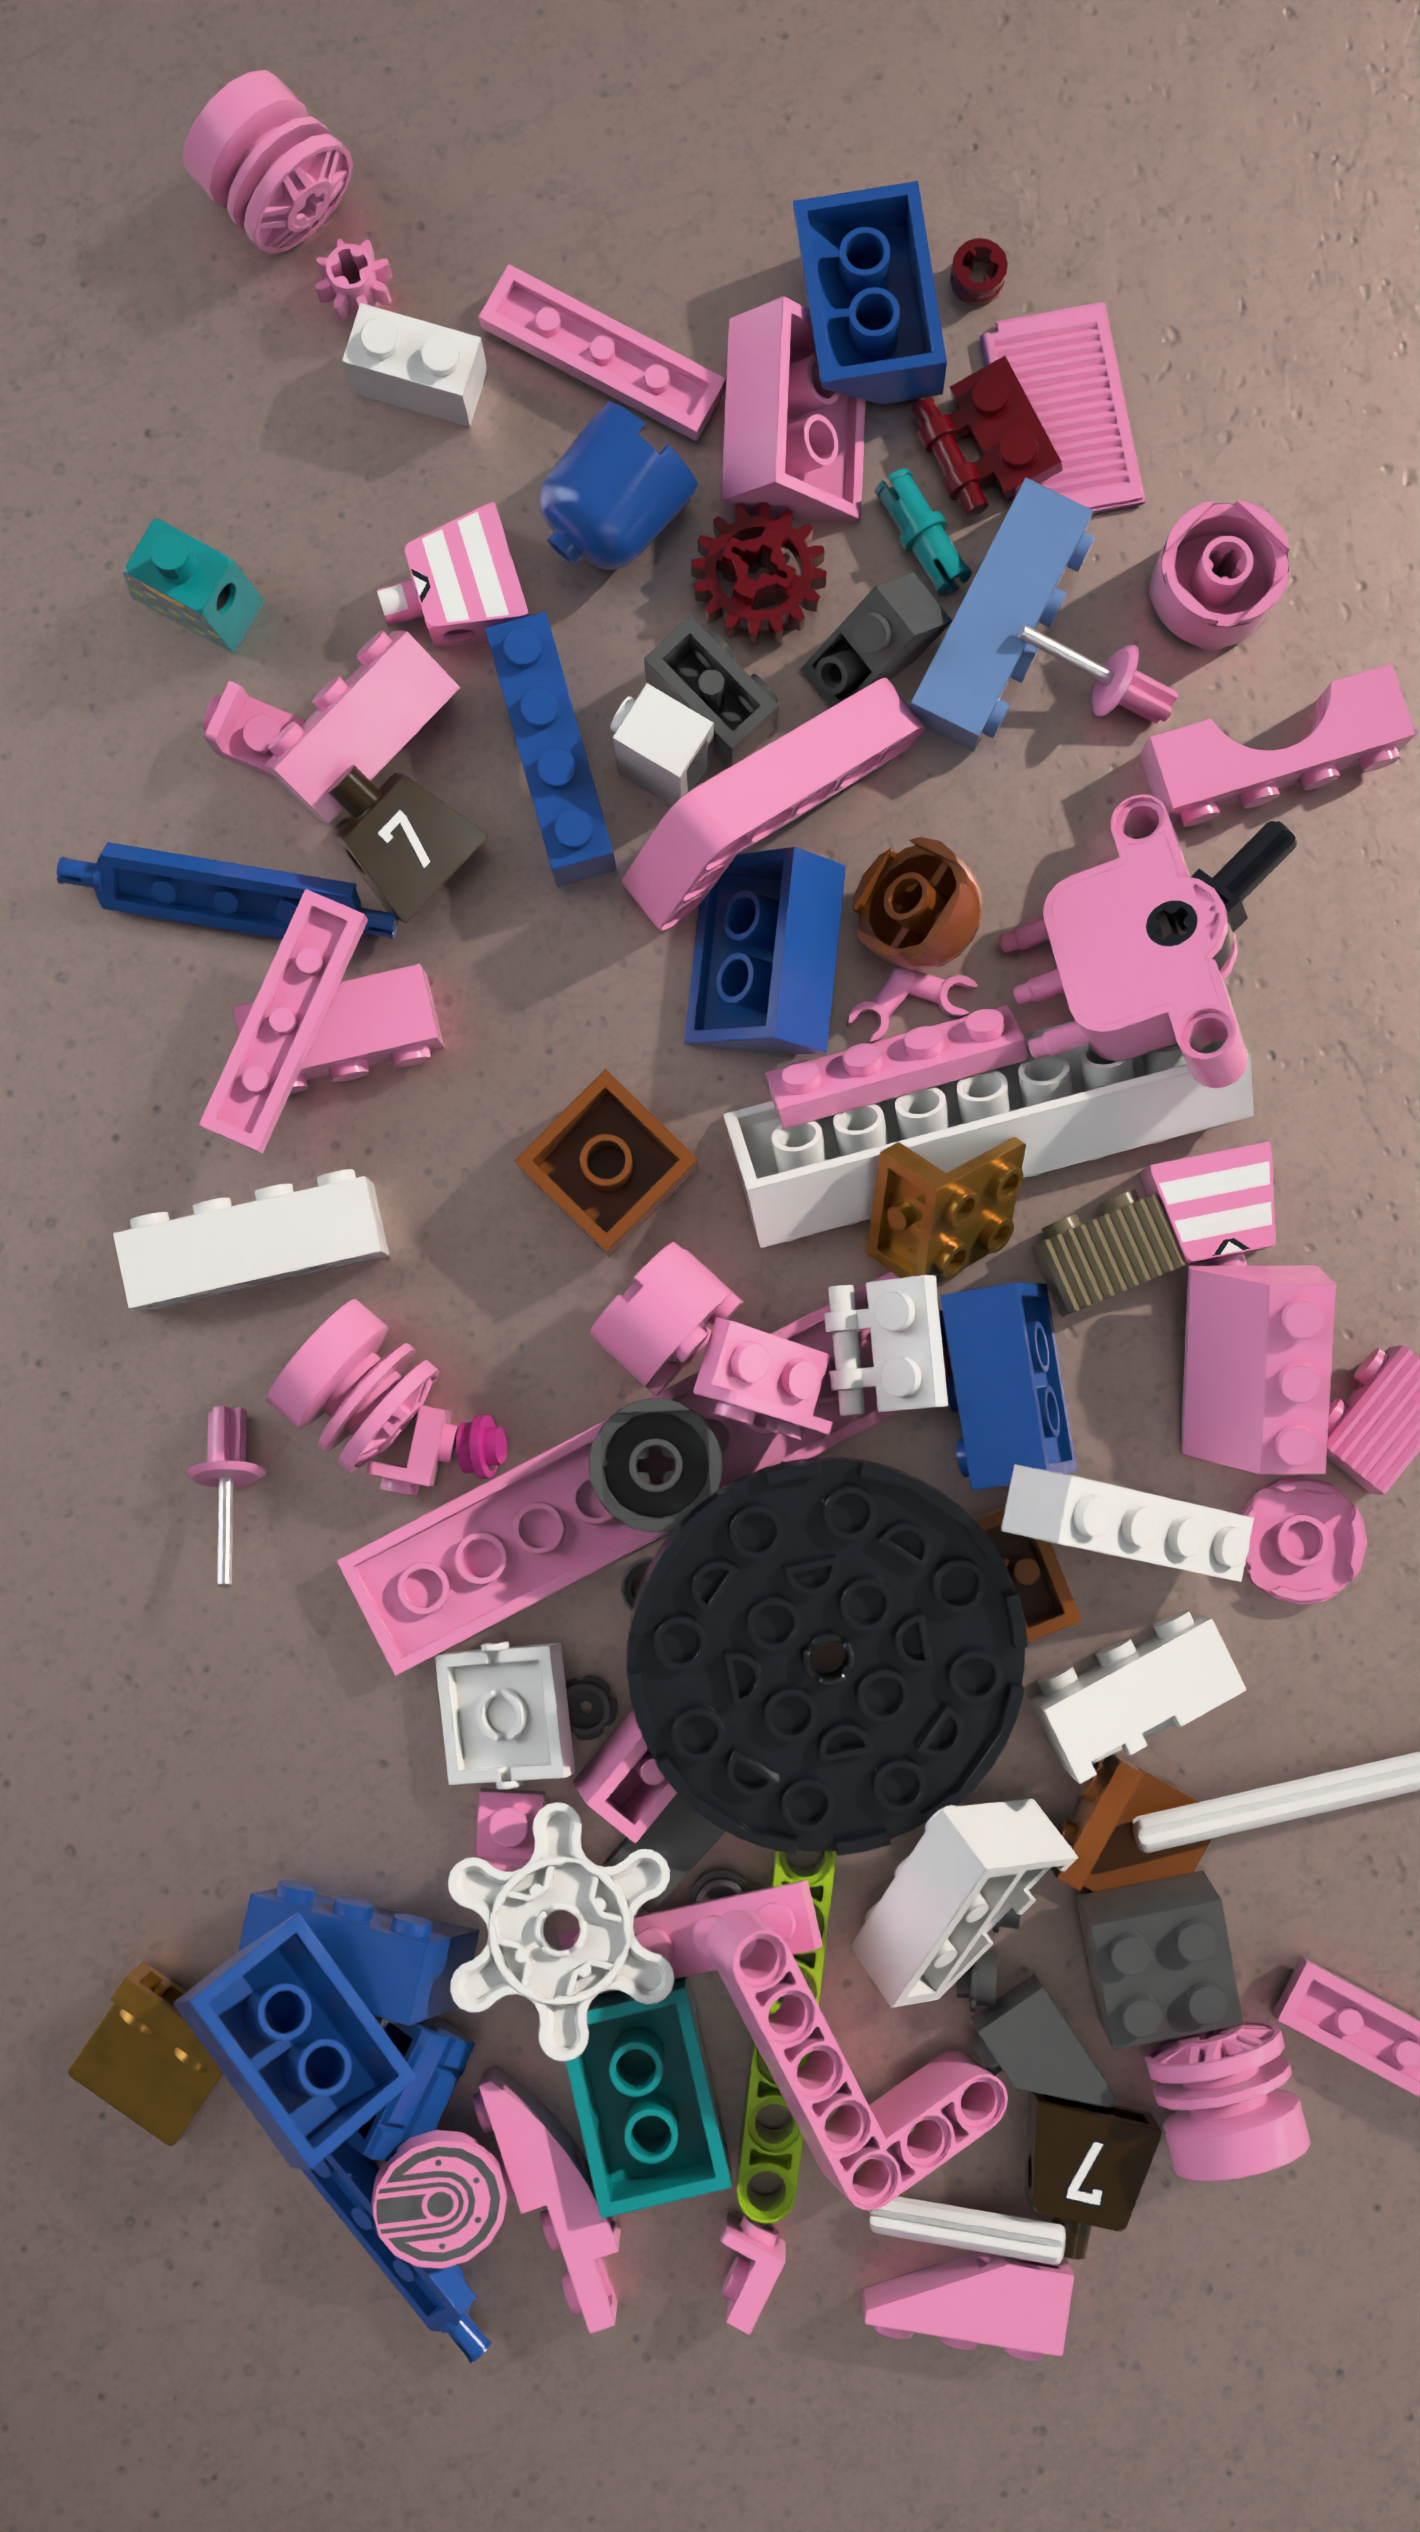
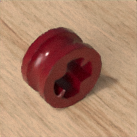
(978, 251)

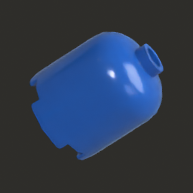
(612, 492)

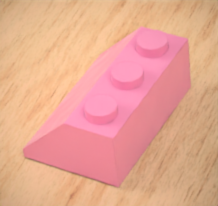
(782, 430)
(1258, 1367)

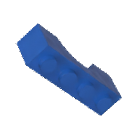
(551, 749)

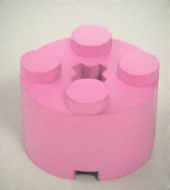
(1228, 539)
(664, 1317)

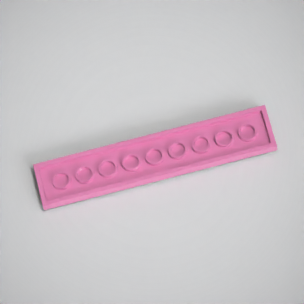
(547, 1526)

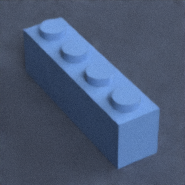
(1012, 588)

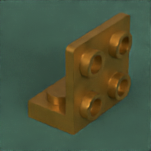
(940, 1219)
(148, 2057)

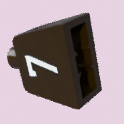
(401, 838)
(1086, 2164)

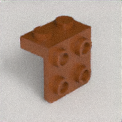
(1104, 1830)

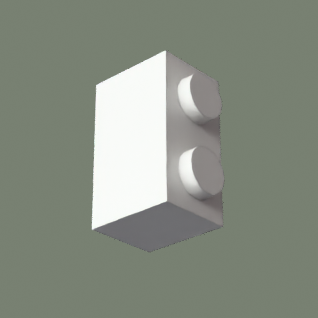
(415, 365)
(662, 744)

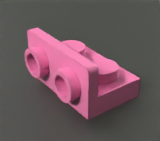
(763, 1376)

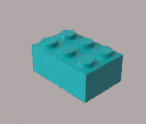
(648, 2103)

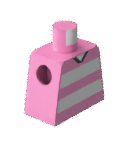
(458, 581)
(1217, 1203)

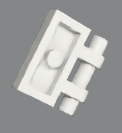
(904, 1345)

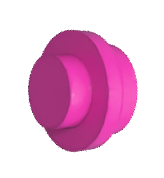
(481, 1446)

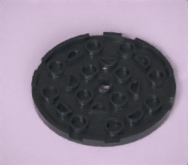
(805, 1561)

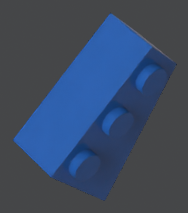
(389, 1957)

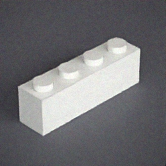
(251, 1242)
(1126, 1523)

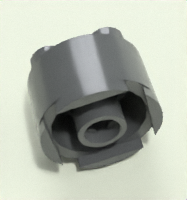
(628, 1437)

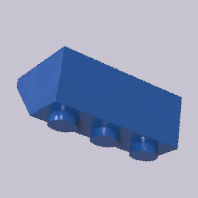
(872, 293)
(767, 954)
(1005, 1383)
(296, 2042)

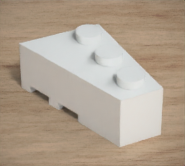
(1135, 1692)
(952, 1892)

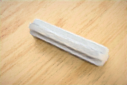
(970, 2229)

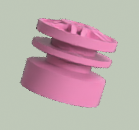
(267, 161)
(355, 1387)
(1228, 2102)

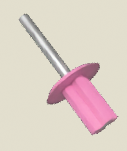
(1115, 681)
(226, 1470)

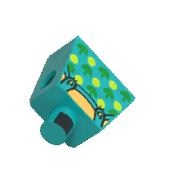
(184, 581)

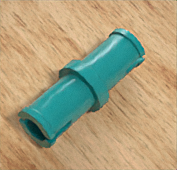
(923, 531)

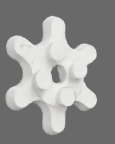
(521, 1959)

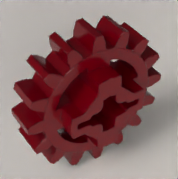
(765, 550)

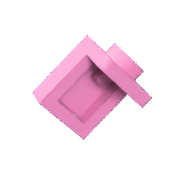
(431, 1444)

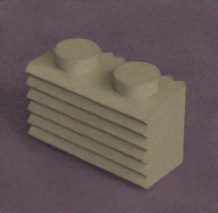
(1107, 1253)

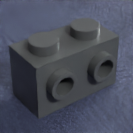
(702, 675)

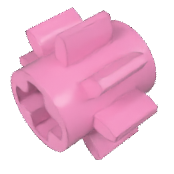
(347, 263)

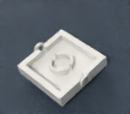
(505, 1714)

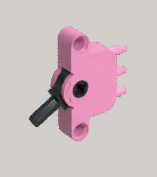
(1148, 946)

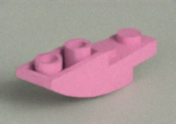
(550, 2170)

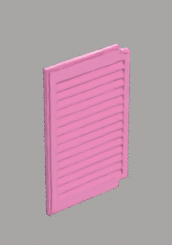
(1077, 392)

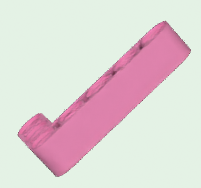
(764, 794)
(857, 2131)

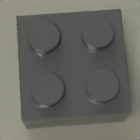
(1159, 1960)

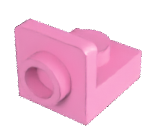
(244, 728)
(506, 1826)
(752, 2279)

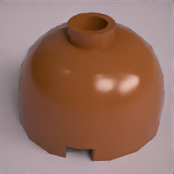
(918, 906)

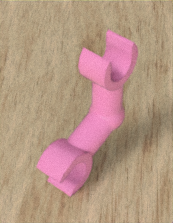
(914, 983)

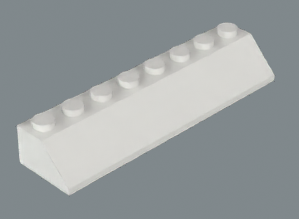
(1058, 1105)

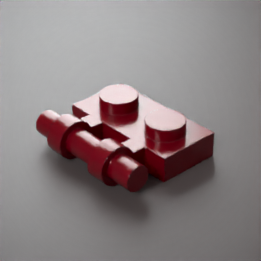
(1004, 428)

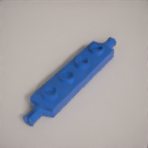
(208, 891)
(433, 2293)

